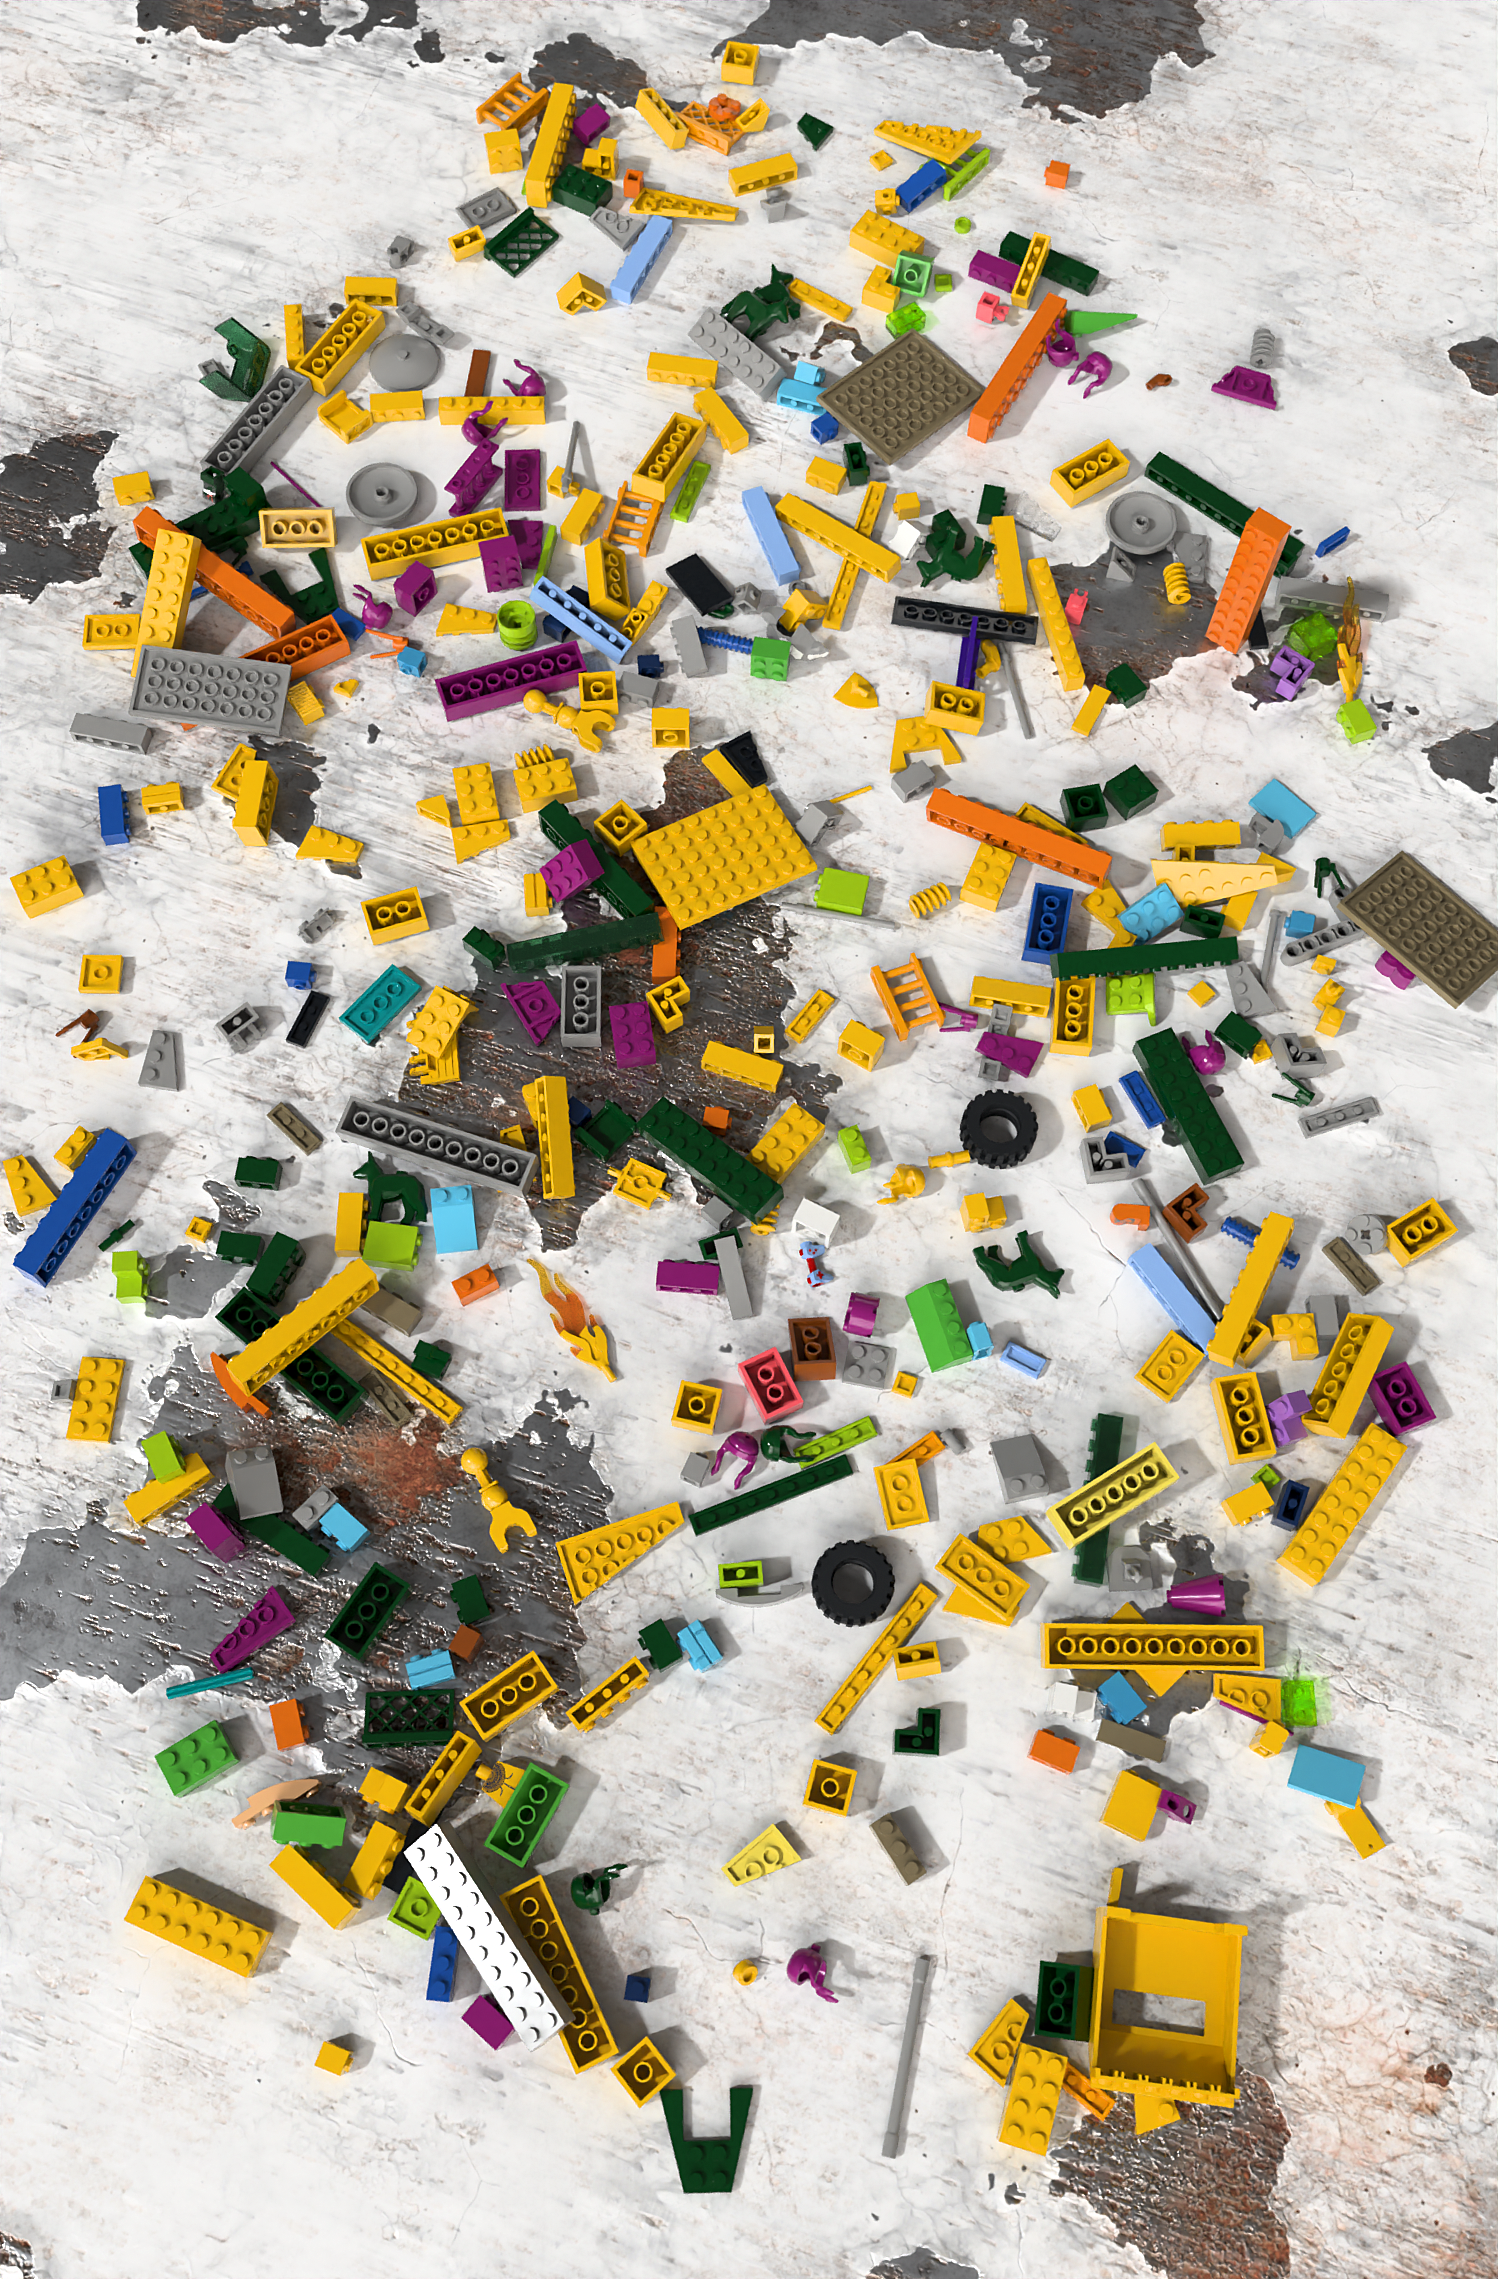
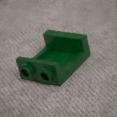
(607, 1131)

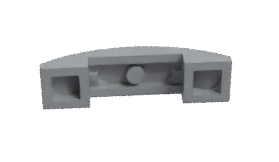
(422, 325)
(998, 1024)
(786, 1593)

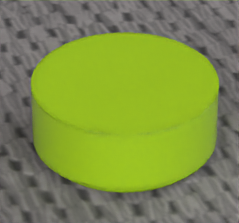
(962, 225)

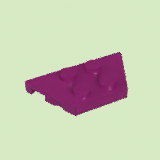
(1247, 386)
(534, 1007)

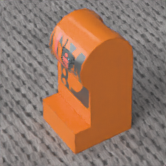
(1131, 1214)

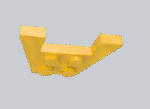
(915, 736)

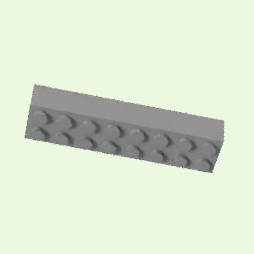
(260, 422)

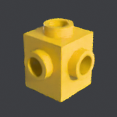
(886, 201)

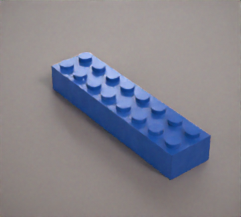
(74, 1208)

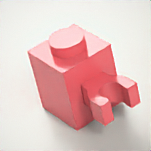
(989, 308)
(1076, 607)

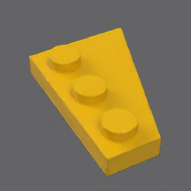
(231, 774)
(1105, 906)
(999, 2042)
(1153, 2112)

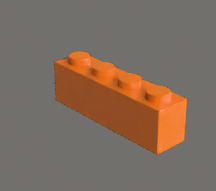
(666, 952)

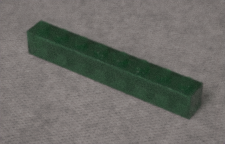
(585, 943)
(1103, 1457)

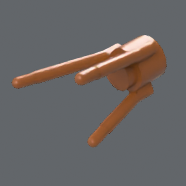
(86, 1020)

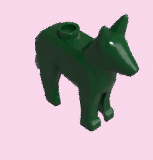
(777, 291)
(759, 313)
(951, 562)
(390, 1188)
(1022, 1271)

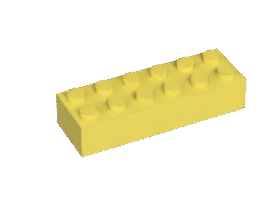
(1112, 1495)

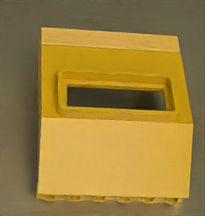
(1175, 1961)

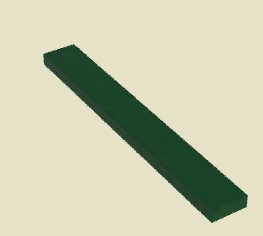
(770, 1495)

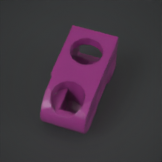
(1174, 1805)

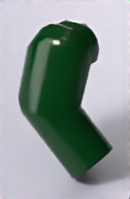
(723, 613)

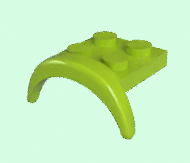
(1131, 995)

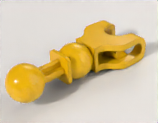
(582, 723)
(495, 1500)

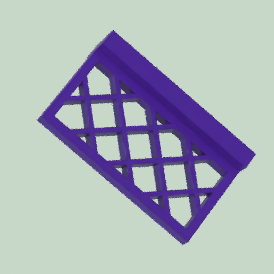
(968, 658)

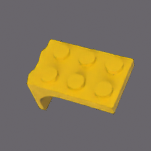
(440, 1021)

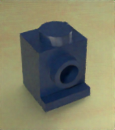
(650, 666)

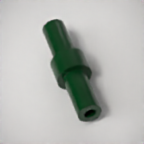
(116, 1235)

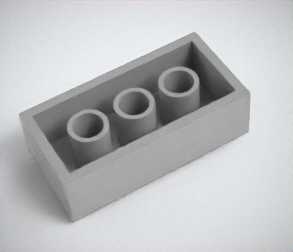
(581, 1006)

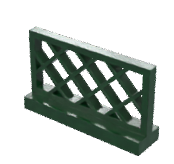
(513, 231)
(408, 1738)

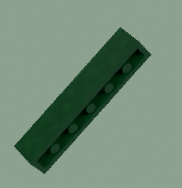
(1057, 266)
(278, 1536)

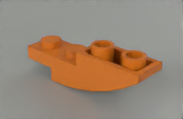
(243, 1402)

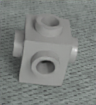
(746, 598)

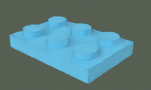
(1151, 914)

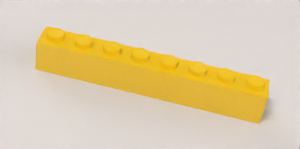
(838, 537)
(1055, 624)
(1251, 1289)

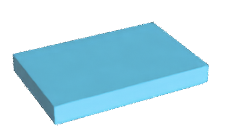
(1279, 803)
(1326, 1776)

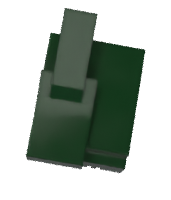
(431, 1360)

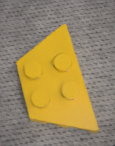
(1011, 1541)

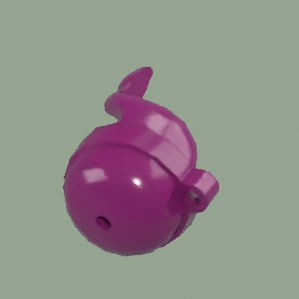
(1062, 351)
(1094, 364)
(532, 385)
(476, 432)
(373, 615)
(1206, 1059)
(743, 1446)
(810, 1965)

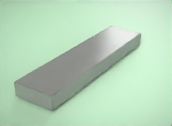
(1338, 1117)
(733, 1277)

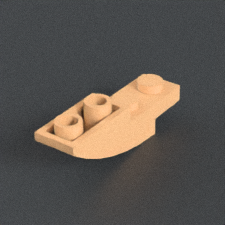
(264, 1800)

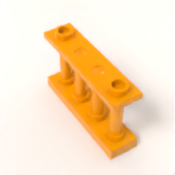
(520, 117)
(648, 529)
(895, 1010)

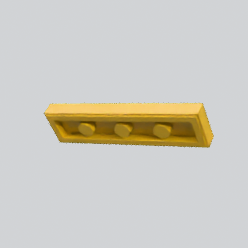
(820, 300)

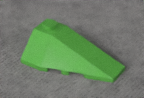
(1088, 322)

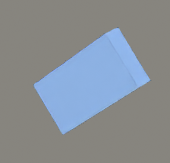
(1023, 1360)

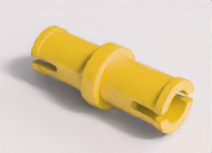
(948, 1159)

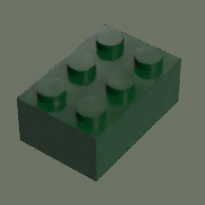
(581, 190)
(276, 1269)
(1064, 2001)

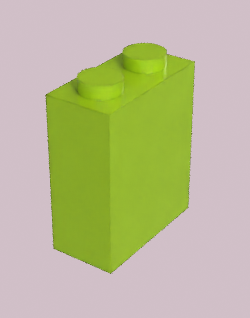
(841, 891)
(392, 1246)

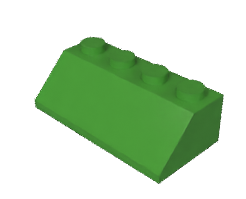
(939, 1326)
(527, 1815)

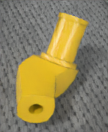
(992, 659)

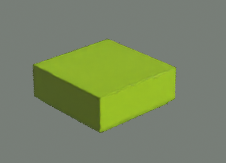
(943, 282)
(1267, 1476)

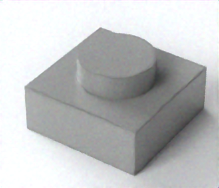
(63, 1391)

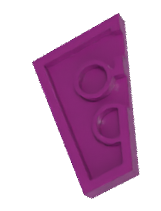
(528, 539)
(1013, 1052)

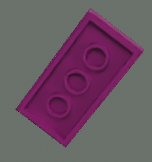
(522, 480)

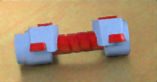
(809, 1252)

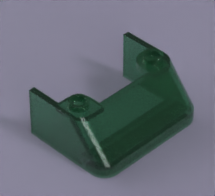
(250, 364)

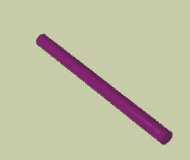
(1247, 1714)

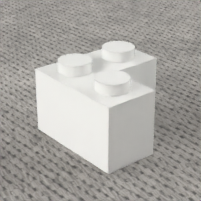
(908, 539)
(1071, 1701)

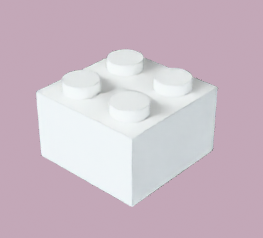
(815, 1222)

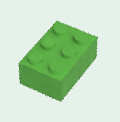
(197, 1758)
(307, 1824)

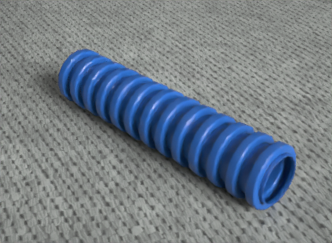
(725, 640)
(1246, 1235)

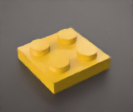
(101, 974)

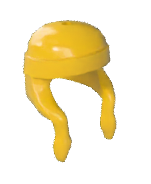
(907, 1181)

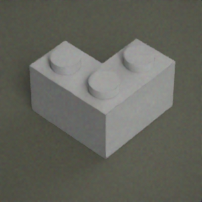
(816, 821)
(1294, 1059)
(1100, 1166)

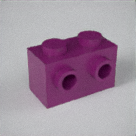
(591, 124)

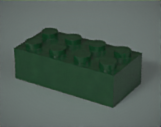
(368, 1612)

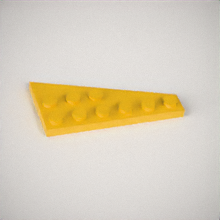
(931, 140)
(669, 204)
(1206, 881)
(603, 1552)

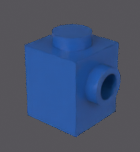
(824, 428)
(300, 975)

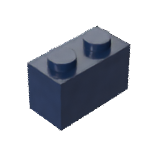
(1290, 1505)

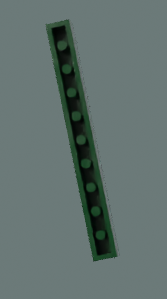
(1205, 497)
(1144, 957)

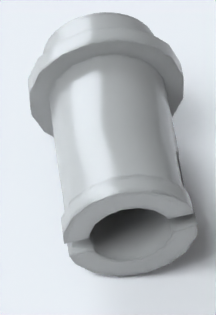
(952, 1441)

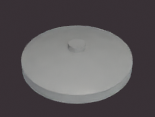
(403, 363)
(381, 494)
(1140, 522)

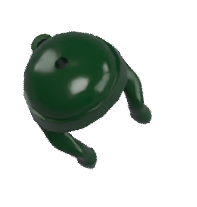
(775, 1448)
(591, 1893)

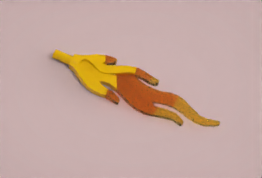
(1348, 645)
(575, 1331)

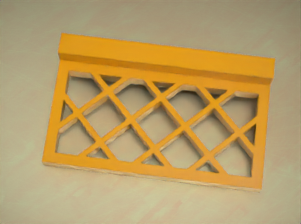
(706, 133)

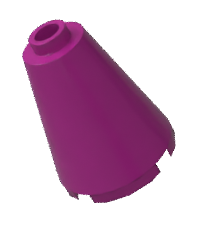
(1199, 1595)

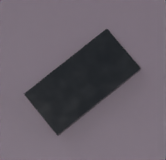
(699, 584)

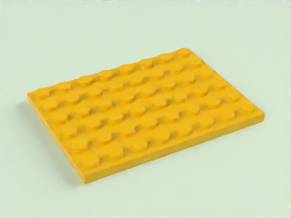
(722, 856)

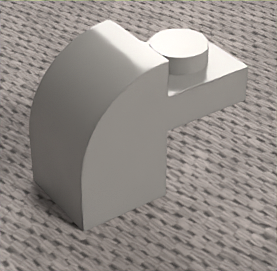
(1270, 833)

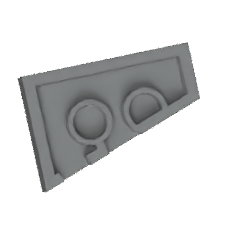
(616, 227)

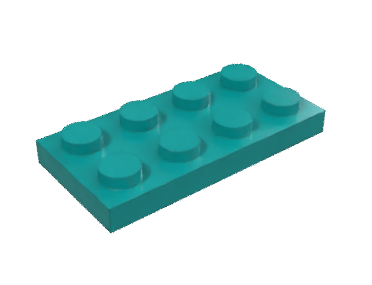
(380, 1004)

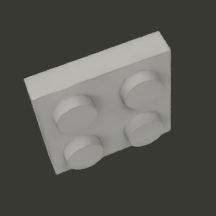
(865, 1365)

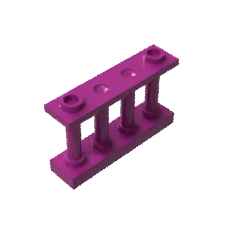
(474, 479)

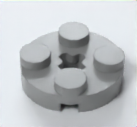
(1356, 1238)

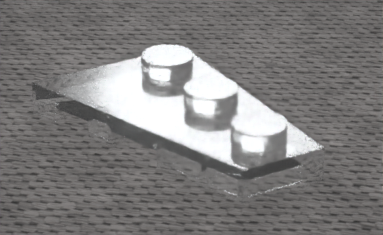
(1032, 518)

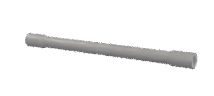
(1210, 1304)
(892, 2134)

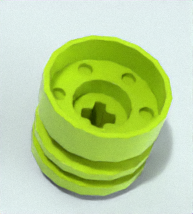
(517, 625)

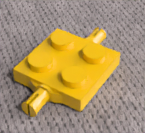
(639, 1184)

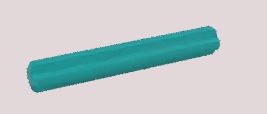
(210, 1683)

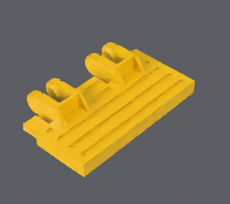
(439, 1071)

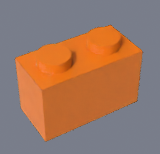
(475, 1284)
(289, 1724)
(1053, 1751)

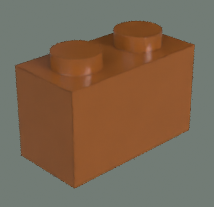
(467, 1643)

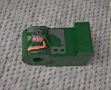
(213, 486)

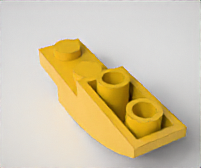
(645, 612)

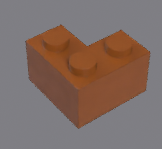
(1183, 1213)

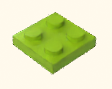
(415, 1909)

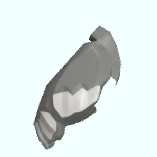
(803, 644)

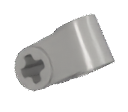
(400, 251)

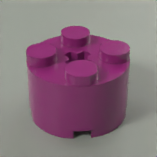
(861, 1314)

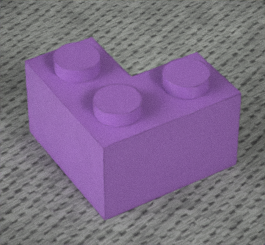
(1293, 669)
(1285, 1418)

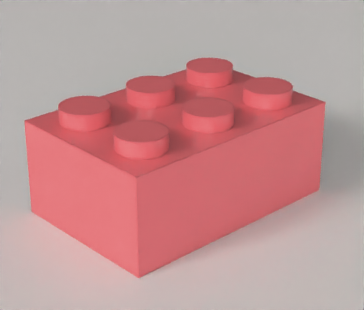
(770, 1385)

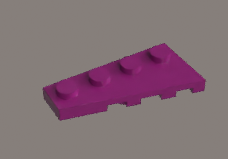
(253, 1631)

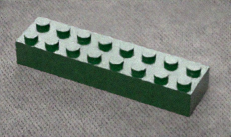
(212, 526)
(615, 884)
(1187, 1106)
(710, 1160)
(309, 1373)

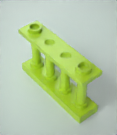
(962, 177)

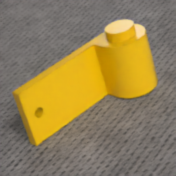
(1357, 1828)

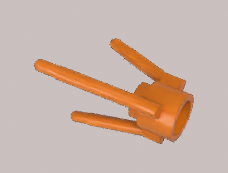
(399, 643)

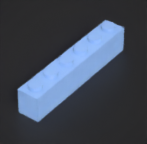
(641, 259)
(770, 535)
(580, 620)
(1173, 1296)

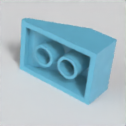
(454, 1219)

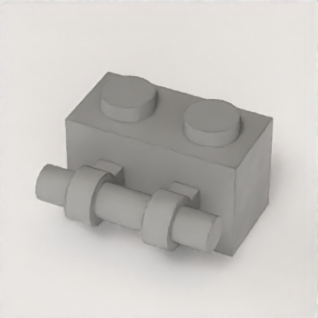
(236, 1023)

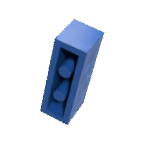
(921, 185)
(114, 814)
(443, 1965)

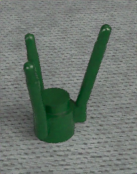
(237, 545)
(1323, 869)
(1303, 1095)

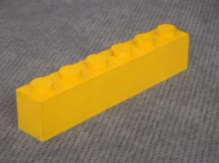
(518, 409)
(1008, 565)
(554, 1137)

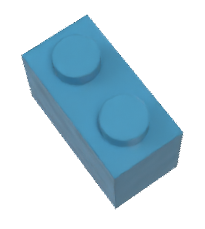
(1120, 1698)

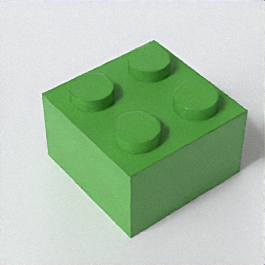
(913, 273)
(770, 658)

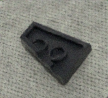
(744, 758)

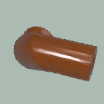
(1159, 380)

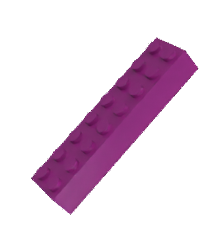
(510, 680)

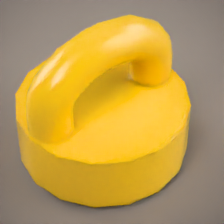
(745, 1972)

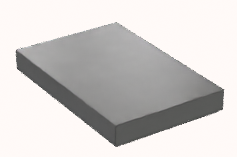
(485, 209)

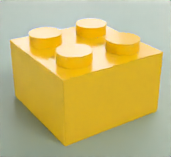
(740, 63)
(503, 151)
(598, 692)
(670, 727)
(620, 827)
(861, 1045)
(696, 1407)
(829, 1788)
(643, 2071)

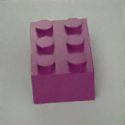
(500, 563)
(571, 870)
(632, 1035)
(1400, 1400)
(216, 1531)

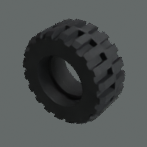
(1005, 1106)
(861, 1555)

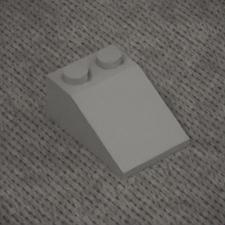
(1019, 1469)
(254, 1481)

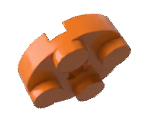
(724, 108)

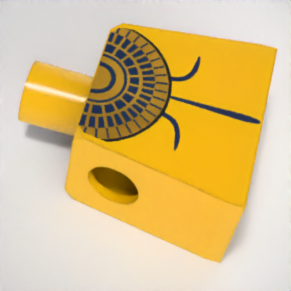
(500, 1781)

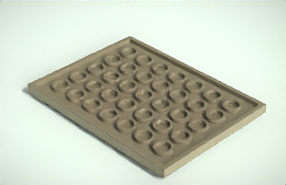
(900, 396)
(1425, 928)

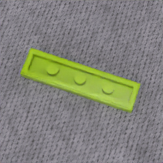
(690, 491)
(547, 553)
(836, 1441)

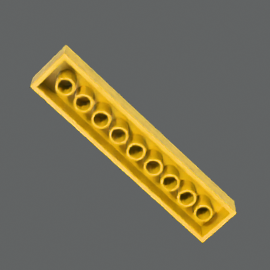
(1152, 1646)

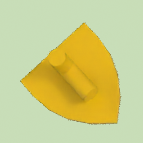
(857, 693)

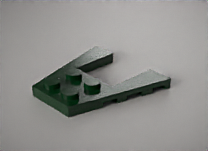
(312, 602)
(706, 2164)

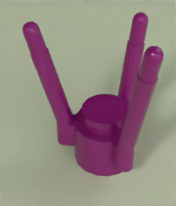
(968, 1019)

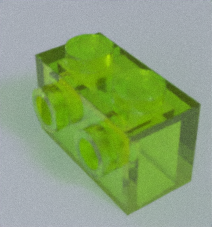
(905, 319)
(1299, 1704)

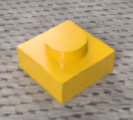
(1323, 964)

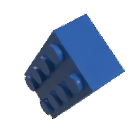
(1047, 923)

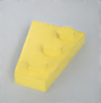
(762, 1856)

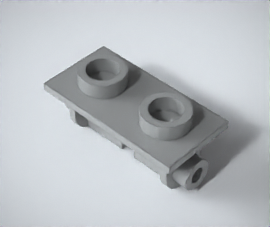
(310, 930)

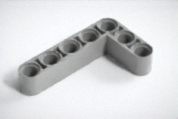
(1330, 934)

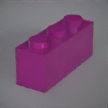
(994, 271)
(687, 1277)

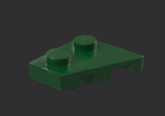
(814, 130)

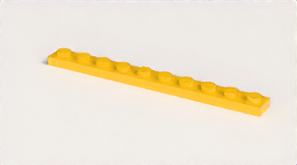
(849, 571)

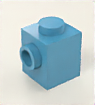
(412, 661)
(1299, 924)

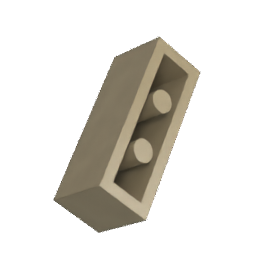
(393, 1310)
(897, 1849)

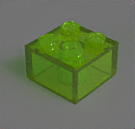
(1312, 636)

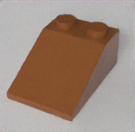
(811, 1349)

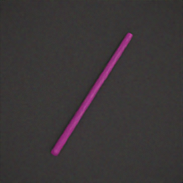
(295, 484)

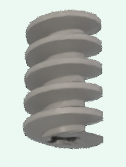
(1262, 348)

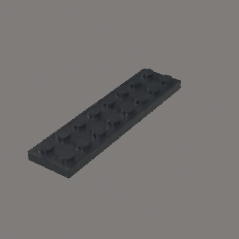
(958, 620)

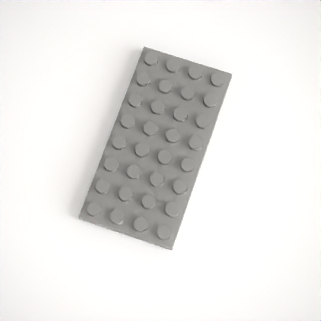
(210, 690)

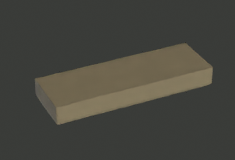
(294, 1129)
(1350, 1266)
(386, 1399)
(1131, 1740)

